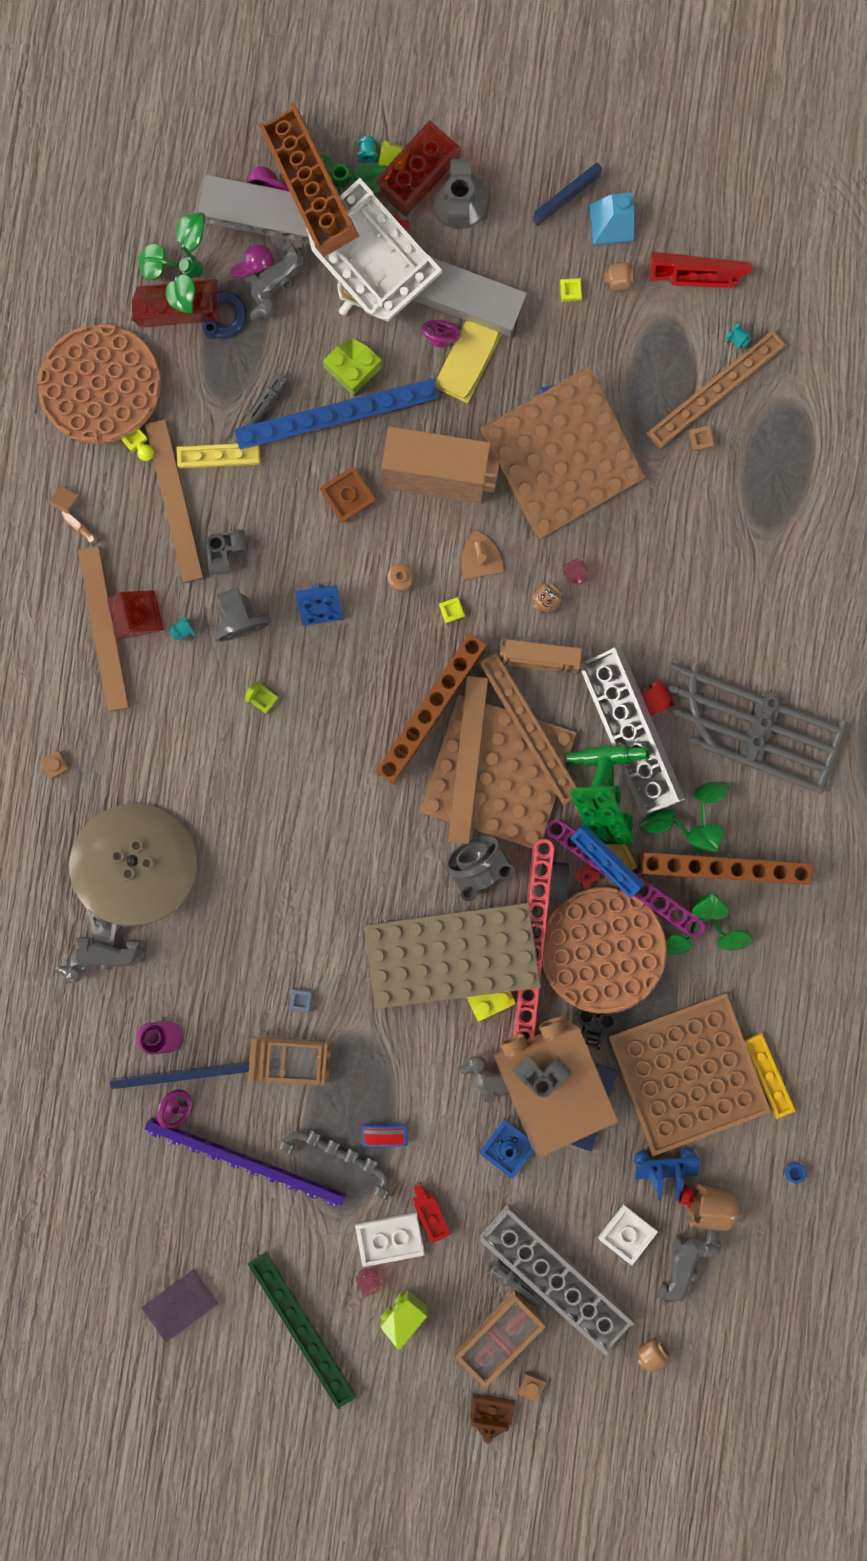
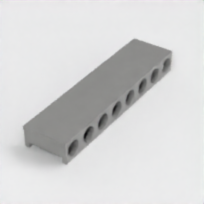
(252, 206)
(473, 298)
(632, 727)
(556, 1279)

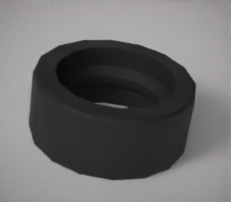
(559, 882)

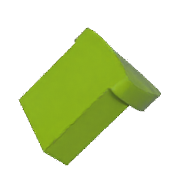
(388, 152)
(261, 697)

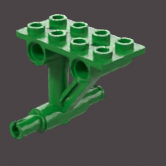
(601, 801)

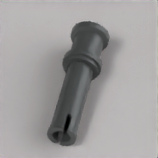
(270, 395)
(509, 1278)

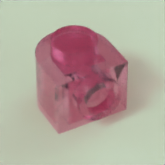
(575, 572)
(368, 1282)

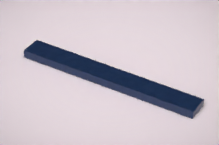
(179, 1075)

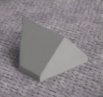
(103, 930)

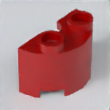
(657, 698)

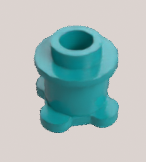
(368, 150)
(738, 336)
(181, 629)

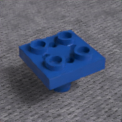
(319, 604)
(510, 1164)

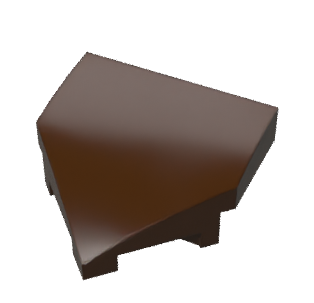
(491, 1415)

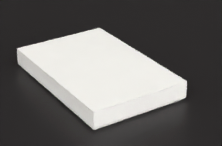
(389, 1239)

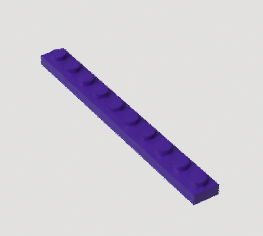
(252, 1165)

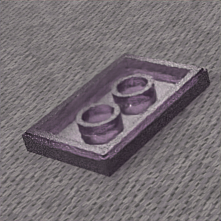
(179, 1305)

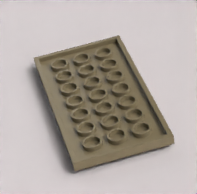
(452, 956)

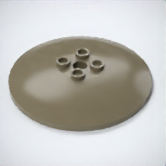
(140, 892)

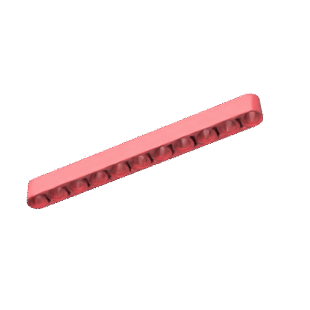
(538, 921)

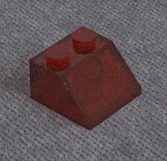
(134, 613)

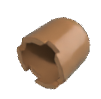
(714, 1209)

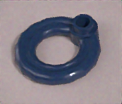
(235, 326)

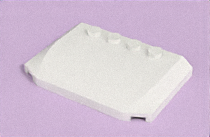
(384, 264)

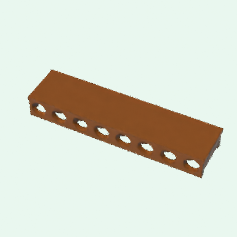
(309, 181)
(431, 709)
(725, 868)

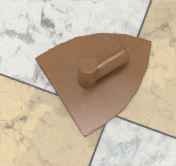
(480, 557)

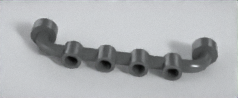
(350, 1157)

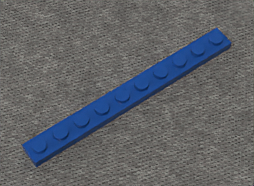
(336, 414)

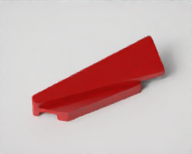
(697, 271)

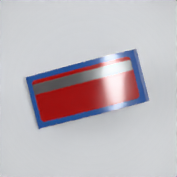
(385, 1135)

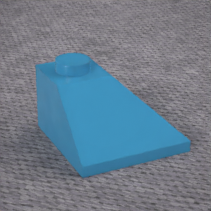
(612, 219)

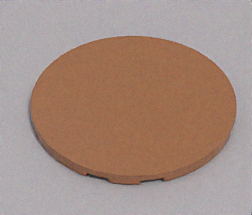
(99, 384)
(603, 950)

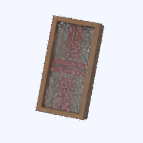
(499, 1338)

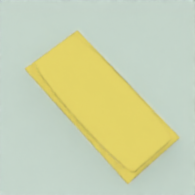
(467, 361)

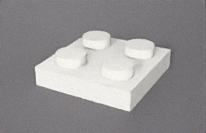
(627, 1234)

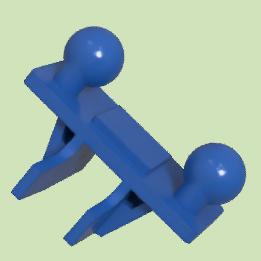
(658, 1169)

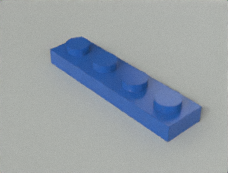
(607, 861)

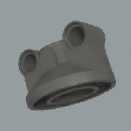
(454, 210)
(238, 616)
(478, 866)

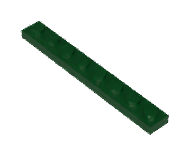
(301, 1330)

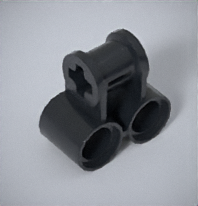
(594, 1029)

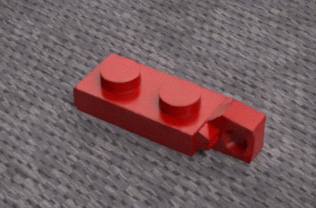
(430, 1214)

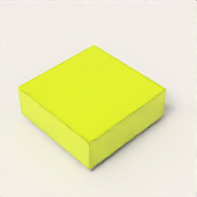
(570, 290)
(451, 610)

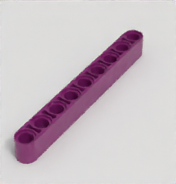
(649, 899)

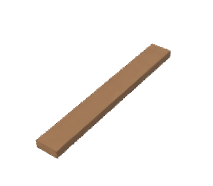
(716, 389)
(174, 501)
(103, 629)
(528, 726)
(467, 760)

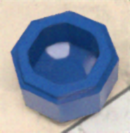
(795, 1172)

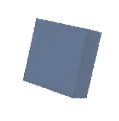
(300, 1000)

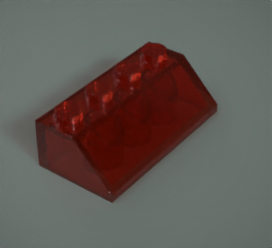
(417, 168)
(152, 308)

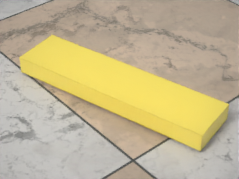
(216, 456)

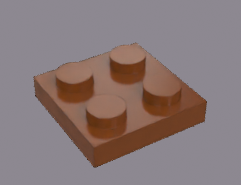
(347, 494)

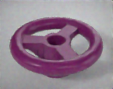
(441, 335)
(170, 1108)

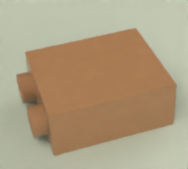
(438, 465)
(575, 1106)

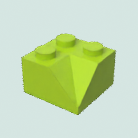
(352, 365)
(403, 1318)

